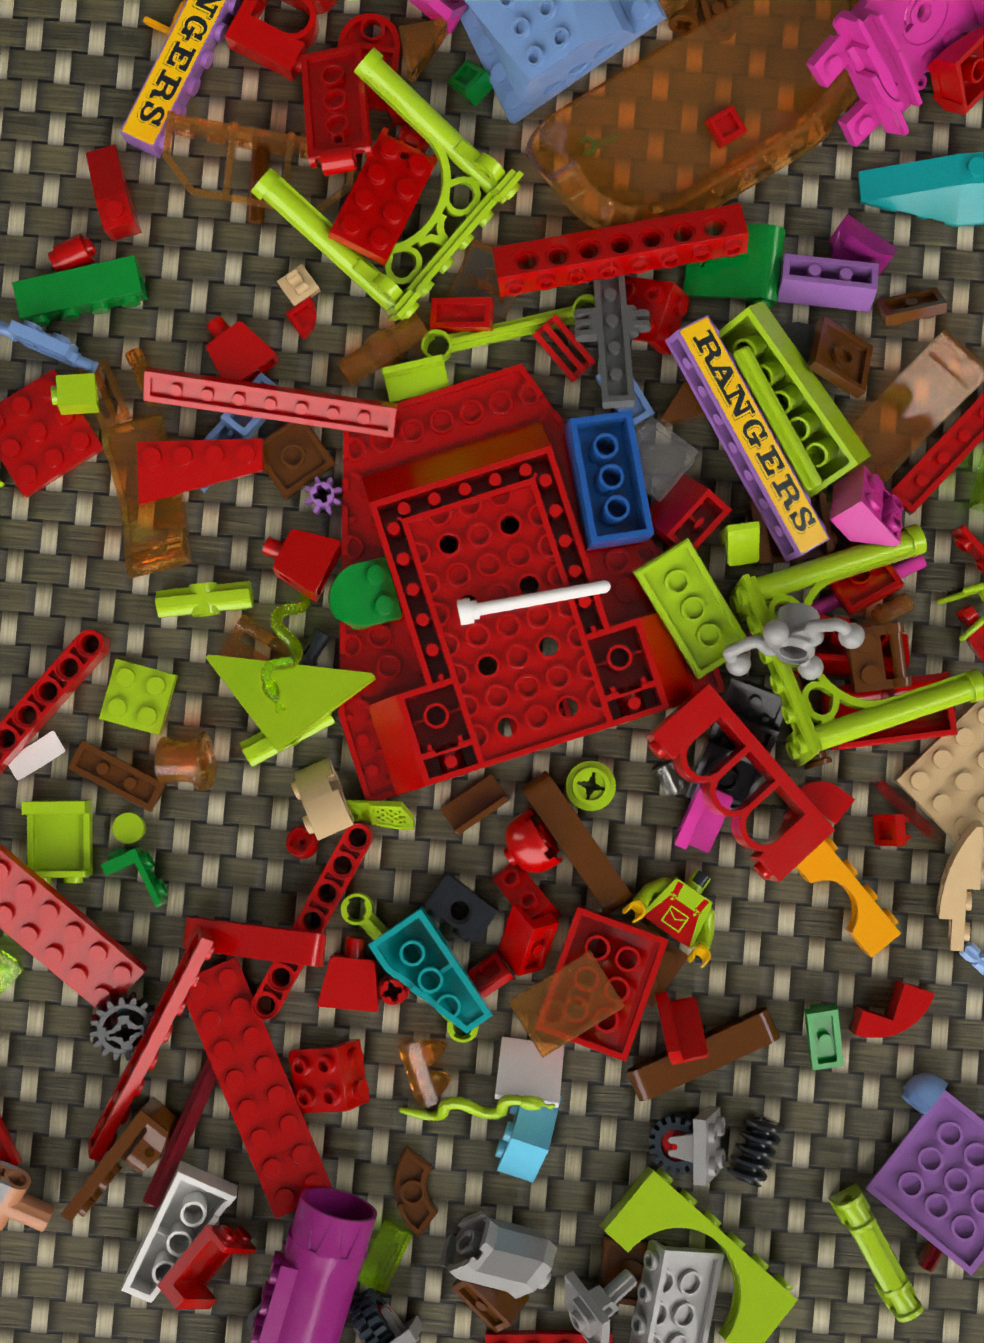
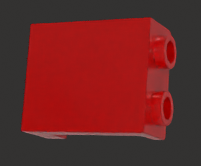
(188, 1277)

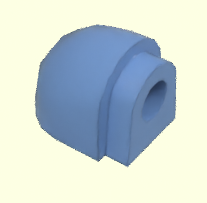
(923, 1091)

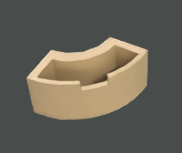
(322, 799)

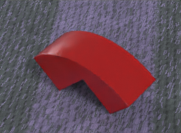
(904, 1010)

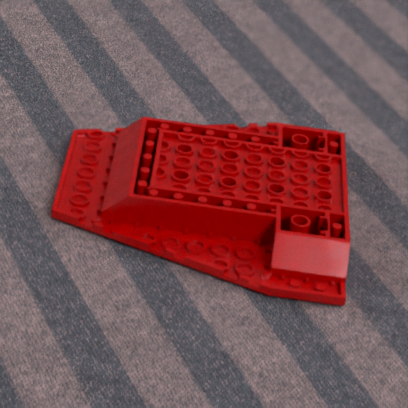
(457, 471)

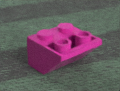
(866, 509)

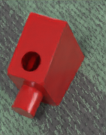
(238, 351)
(304, 560)
(351, 979)

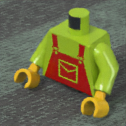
(679, 911)

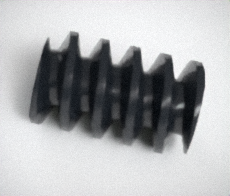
(756, 1149)

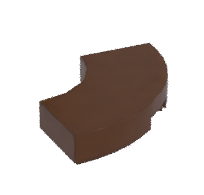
(411, 1191)

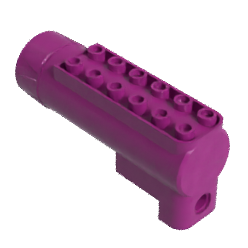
(315, 1269)

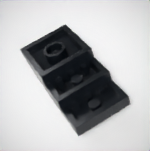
(761, 713)

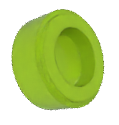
(129, 827)

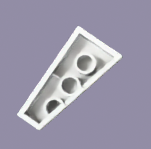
(188, 1206)

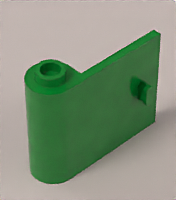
(744, 276)

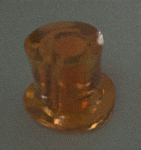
(186, 761)

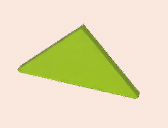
(306, 693)

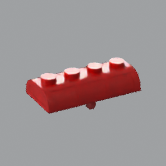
(929, 726)

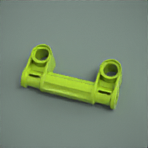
(891, 1279)

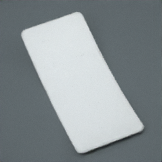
(36, 755)

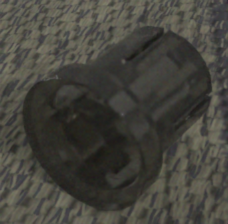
(669, 778)

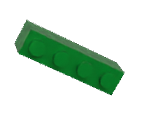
(80, 291)

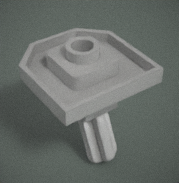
(593, 1308)

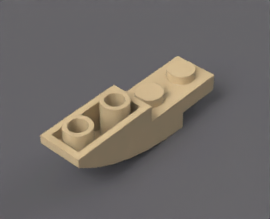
(962, 872)

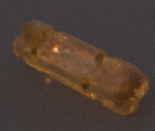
(137, 360)

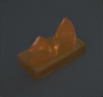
(416, 1059)

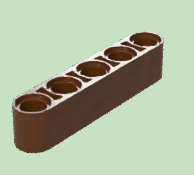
(576, 842)
(724, 1046)

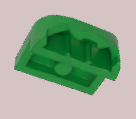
(364, 595)

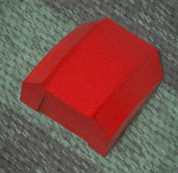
(959, 73)

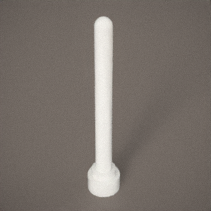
(472, 610)

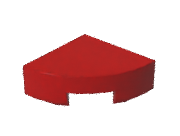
(303, 317)

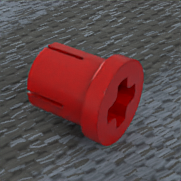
(389, 997)

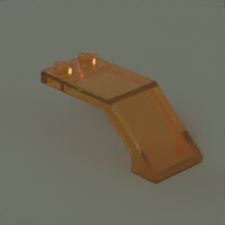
(917, 403)
(153, 532)

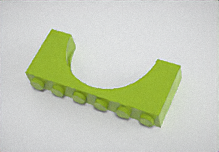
(654, 1205)

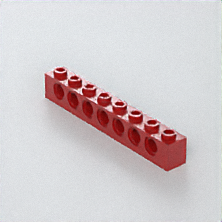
(621, 250)

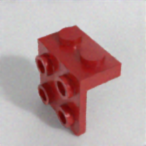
(666, 307)
(329, 1077)

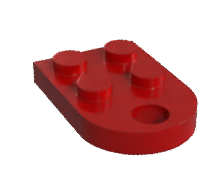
(386, 43)

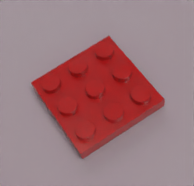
(38, 440)

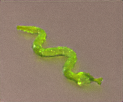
(269, 686)

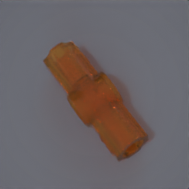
(383, 349)

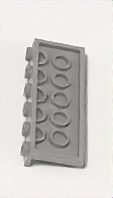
(676, 1294)

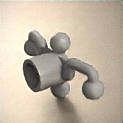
(793, 640)

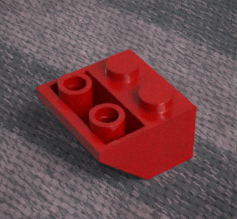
(687, 512)

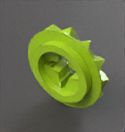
(603, 777)

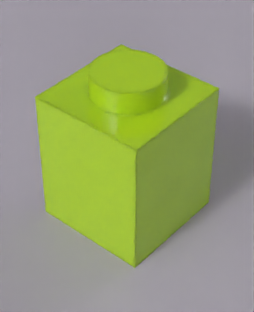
(76, 394)

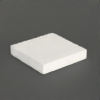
(526, 1073)

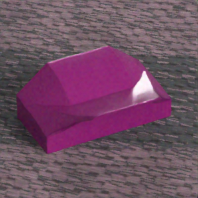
(858, 243)

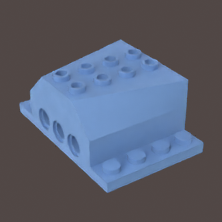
(549, 44)

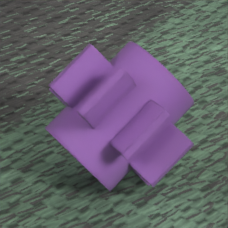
(332, 498)

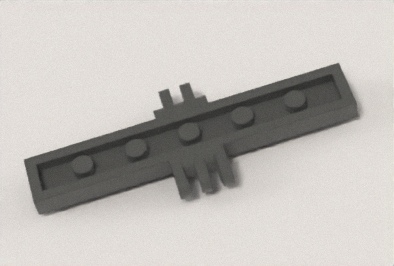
(613, 326)

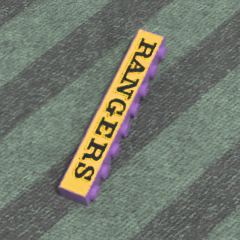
(177, 71)
(747, 438)

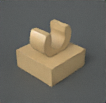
(298, 285)

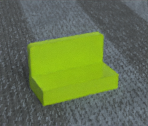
(415, 378)

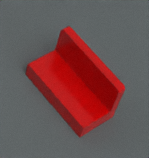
(526, 941)
(682, 1028)

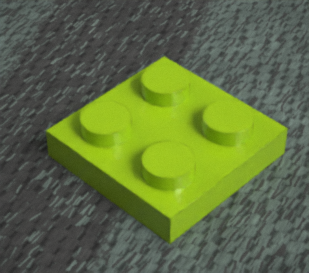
(138, 697)

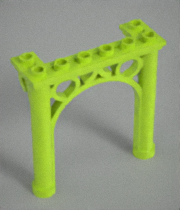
(446, 143)
(806, 740)

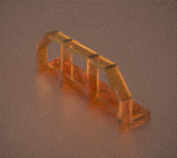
(247, 138)

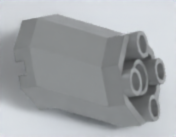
(499, 1255)

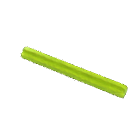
(777, 418)

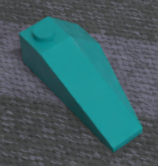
(934, 188)
(426, 964)

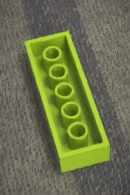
(810, 409)

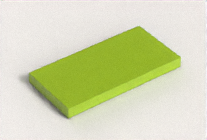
(690, 606)

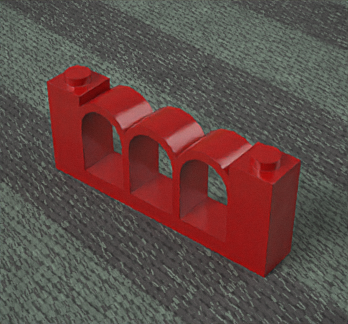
(269, 45)
(797, 837)

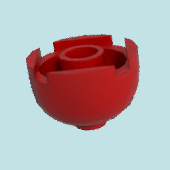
(530, 844)

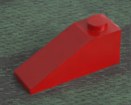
(112, 193)

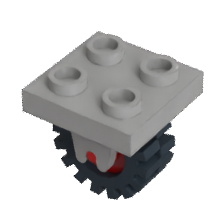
(690, 1144)
(379, 1323)

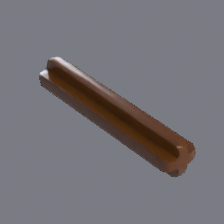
(258, 168)

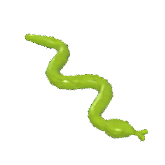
(526, 1102)

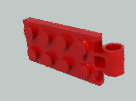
(335, 109)
(384, 194)

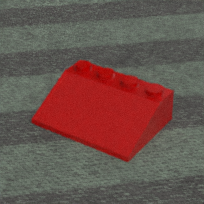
(630, 962)

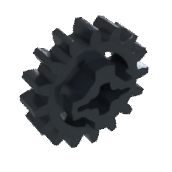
(109, 1028)

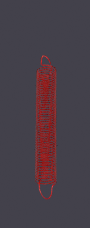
(901, 808)

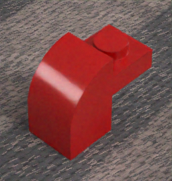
(827, 798)

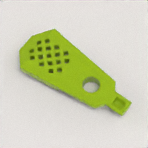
(383, 813)

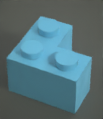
(526, 1141)

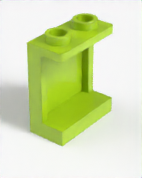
(60, 839)

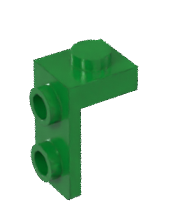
(144, 862)

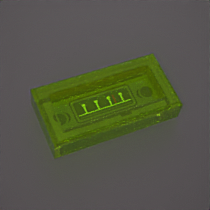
(384, 1256)

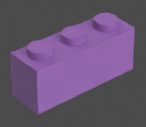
(828, 282)

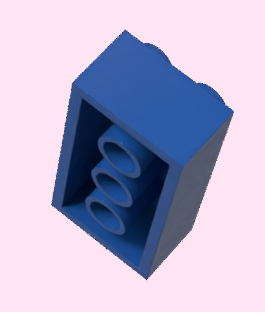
(608, 480)

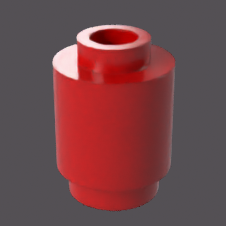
(72, 253)

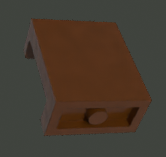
(768, 550)

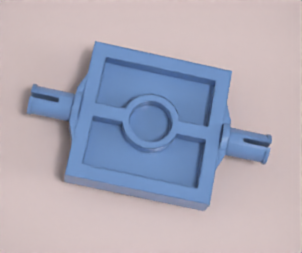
(56, 347)

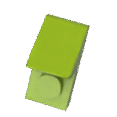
(741, 543)

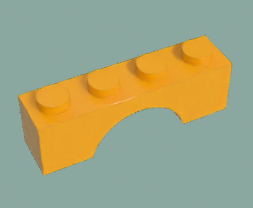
(868, 924)

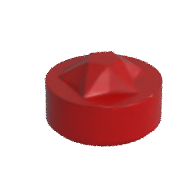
(301, 843)

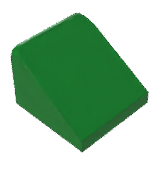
(471, 82)

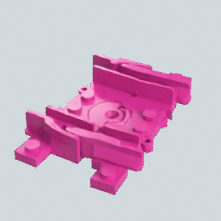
(887, 56)

